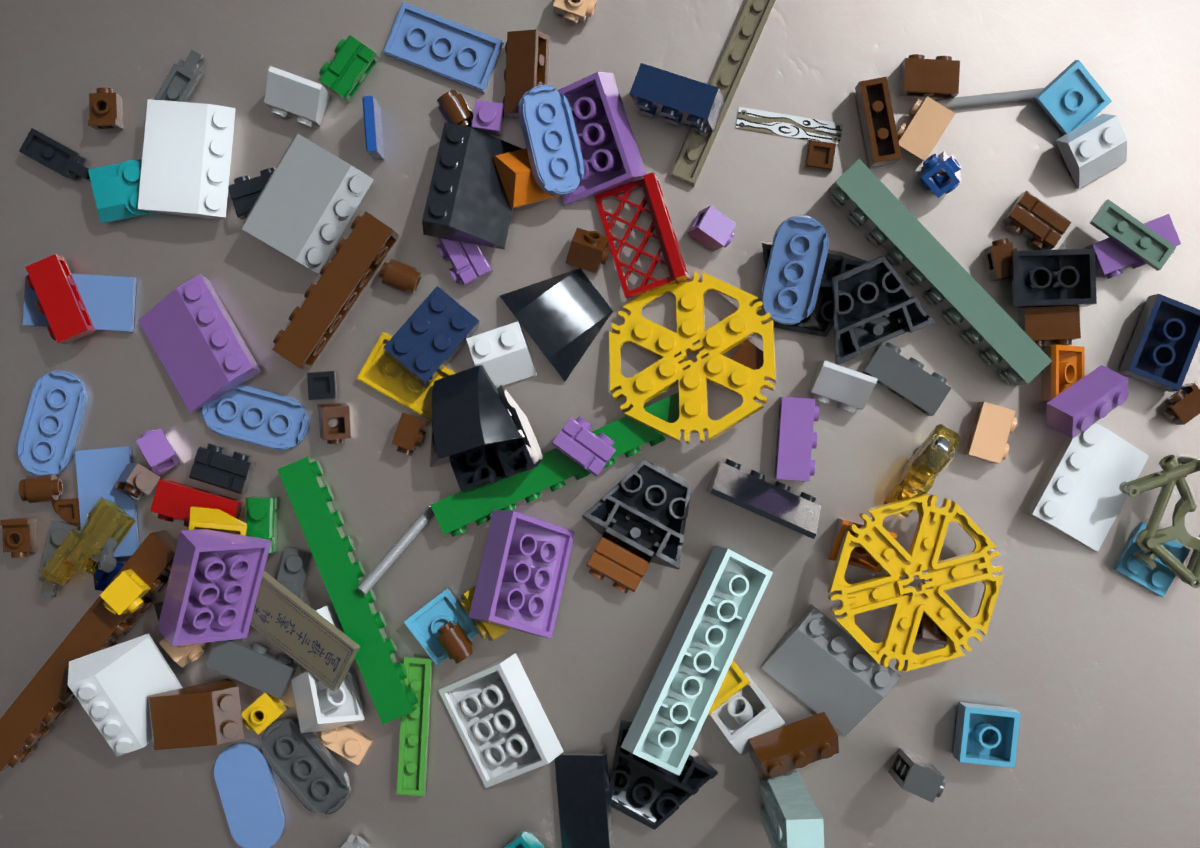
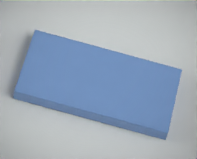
(443, 47)
(106, 298)
(96, 475)

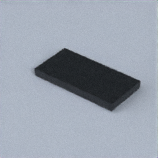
(584, 800)

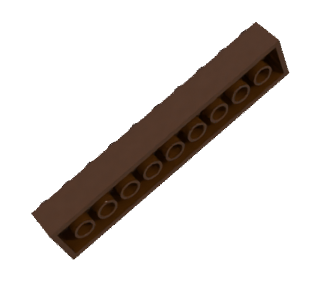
(97, 630)

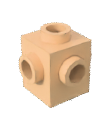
(574, 12)
(183, 653)

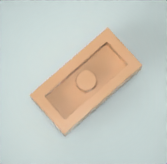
(345, 742)

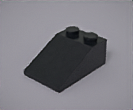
(1053, 278)

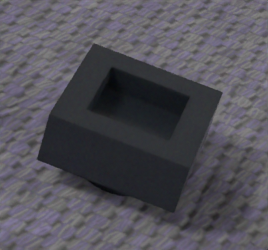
(322, 385)

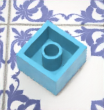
(986, 734)

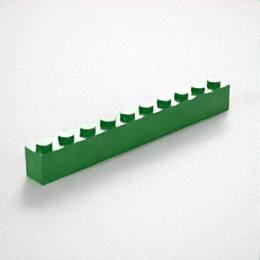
(551, 472)
(341, 578)

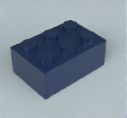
(677, 98)
(431, 337)
(1163, 343)

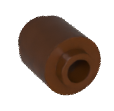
(455, 109)
(400, 276)
(40, 488)
(454, 642)

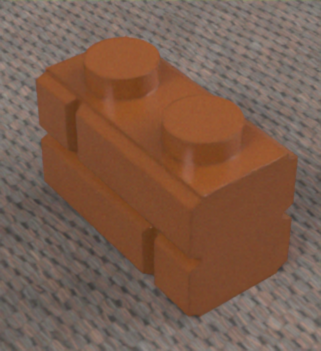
(617, 564)

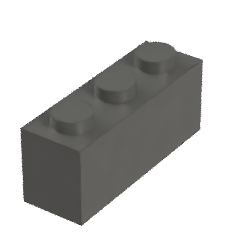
(907, 378)
(253, 665)
(917, 775)

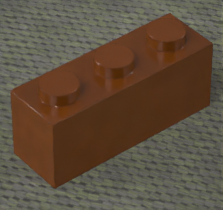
(525, 66)
(878, 122)
(793, 746)

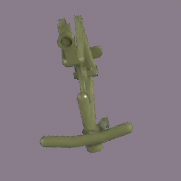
(1151, 538)

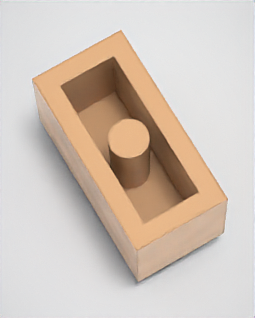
(924, 128)
(990, 432)

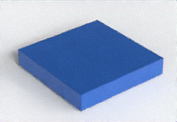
(373, 128)

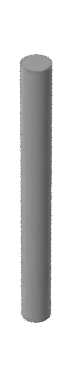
(989, 99)
(396, 551)

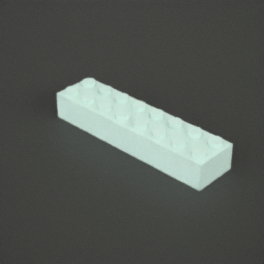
(697, 660)
(790, 813)

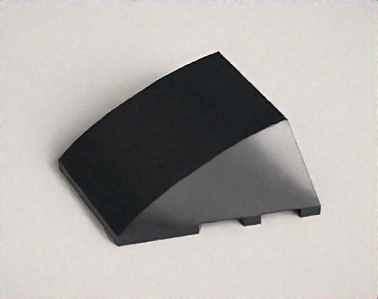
(872, 308)
(560, 316)
(821, 318)
(468, 416)
(499, 461)
(645, 514)
(650, 791)

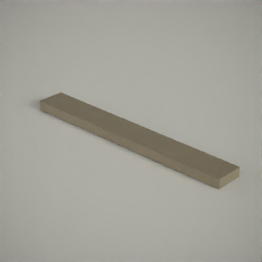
(726, 78)

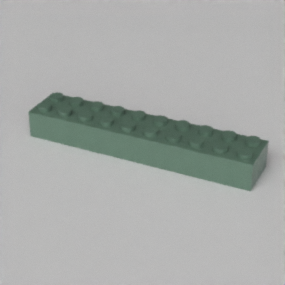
(938, 275)

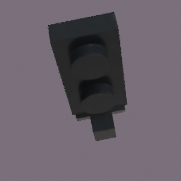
(54, 155)

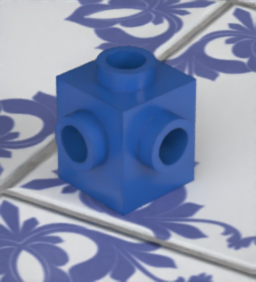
(940, 182)

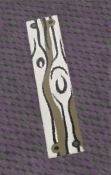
(789, 125)

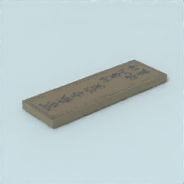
(302, 633)

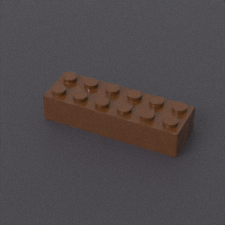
(335, 291)

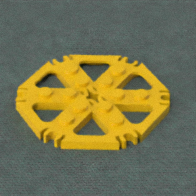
(692, 376)
(932, 601)

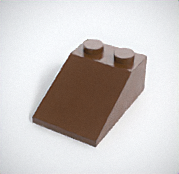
(196, 716)

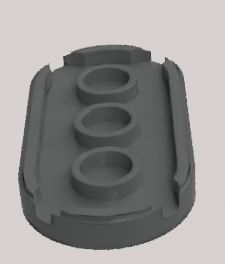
(305, 766)

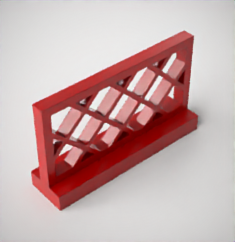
(664, 229)

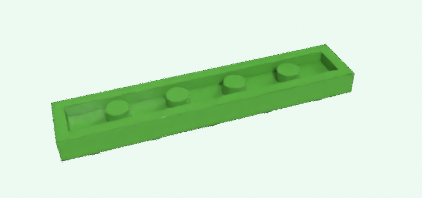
(415, 729)

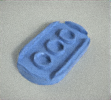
(551, 140)
(794, 269)
(258, 418)
(52, 423)
(249, 796)

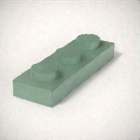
(1132, 235)

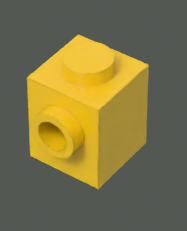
(125, 593)
(263, 712)

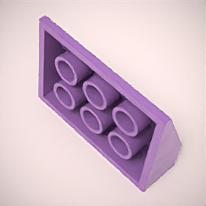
(603, 136)
(198, 343)
(522, 573)
(212, 587)

